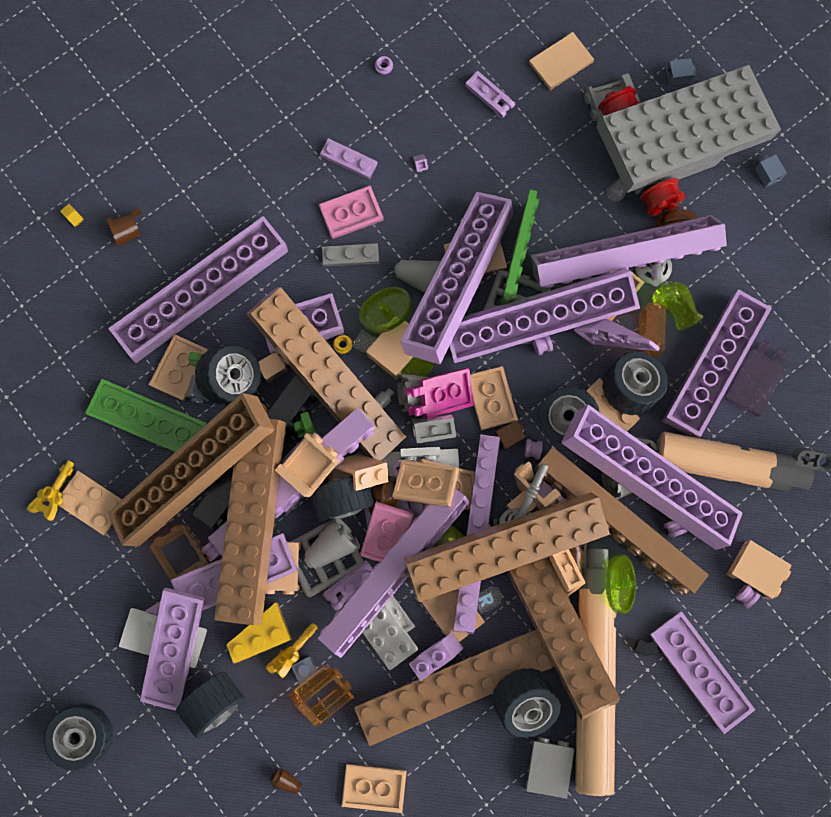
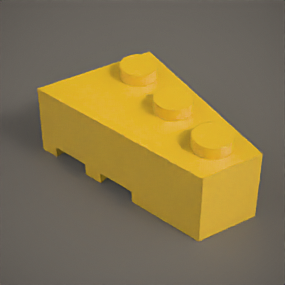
(260, 637)

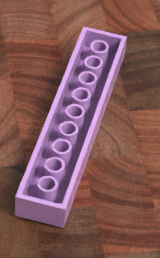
(628, 251)
(457, 278)
(199, 289)
(544, 314)
(652, 477)

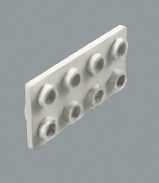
(434, 454)
(140, 631)
(389, 634)

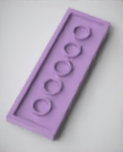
(205, 580)
(172, 648)
(702, 672)

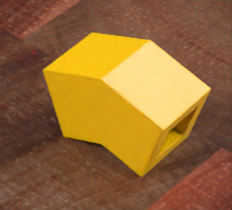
(72, 215)

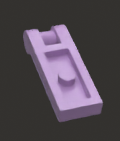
(489, 94)
(347, 585)

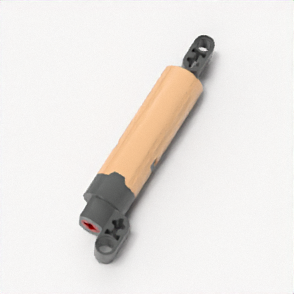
(740, 463)

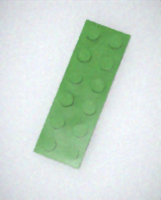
(520, 248)
(142, 416)

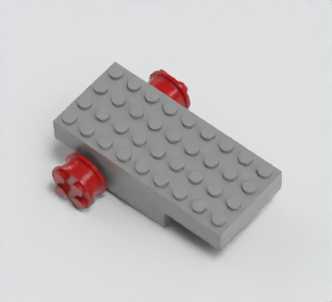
(682, 133)

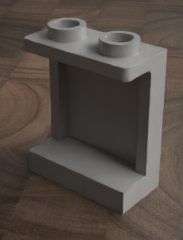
(595, 96)
(433, 428)
(550, 768)

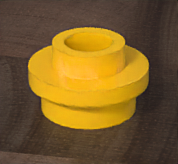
(342, 338)

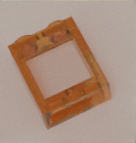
(652, 326)
(175, 532)
(330, 703)

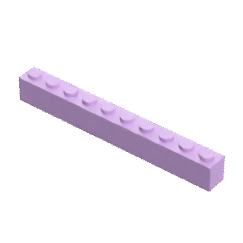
(342, 439)
(478, 521)
(389, 575)

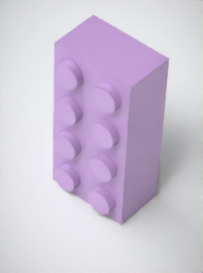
(322, 315)

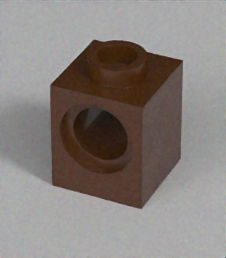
(511, 435)

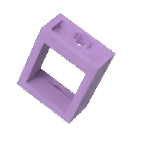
(436, 656)

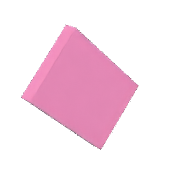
(351, 212)
(384, 530)

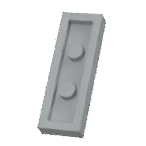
(350, 255)

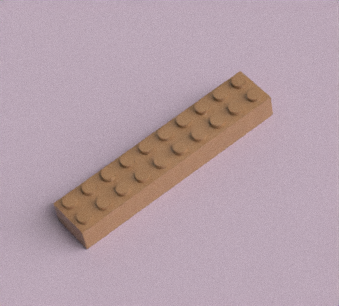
(322, 369)
(191, 470)
(626, 526)
(250, 531)
(506, 546)
(564, 638)
(449, 687)

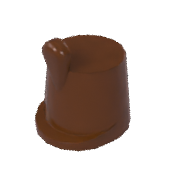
(124, 227)

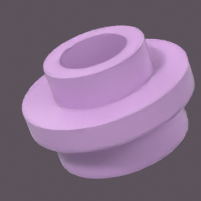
(383, 60)

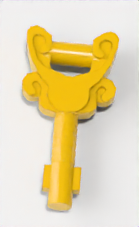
(51, 494)
(287, 657)

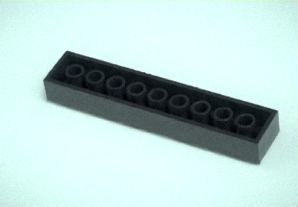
(287, 408)

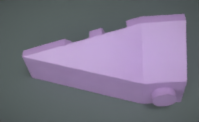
(614, 335)

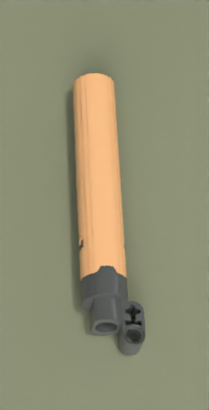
(597, 732)

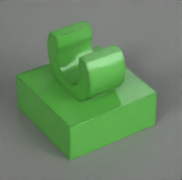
(305, 426)

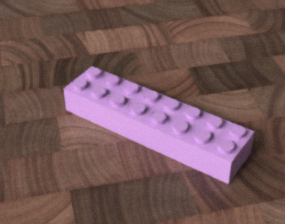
(716, 364)

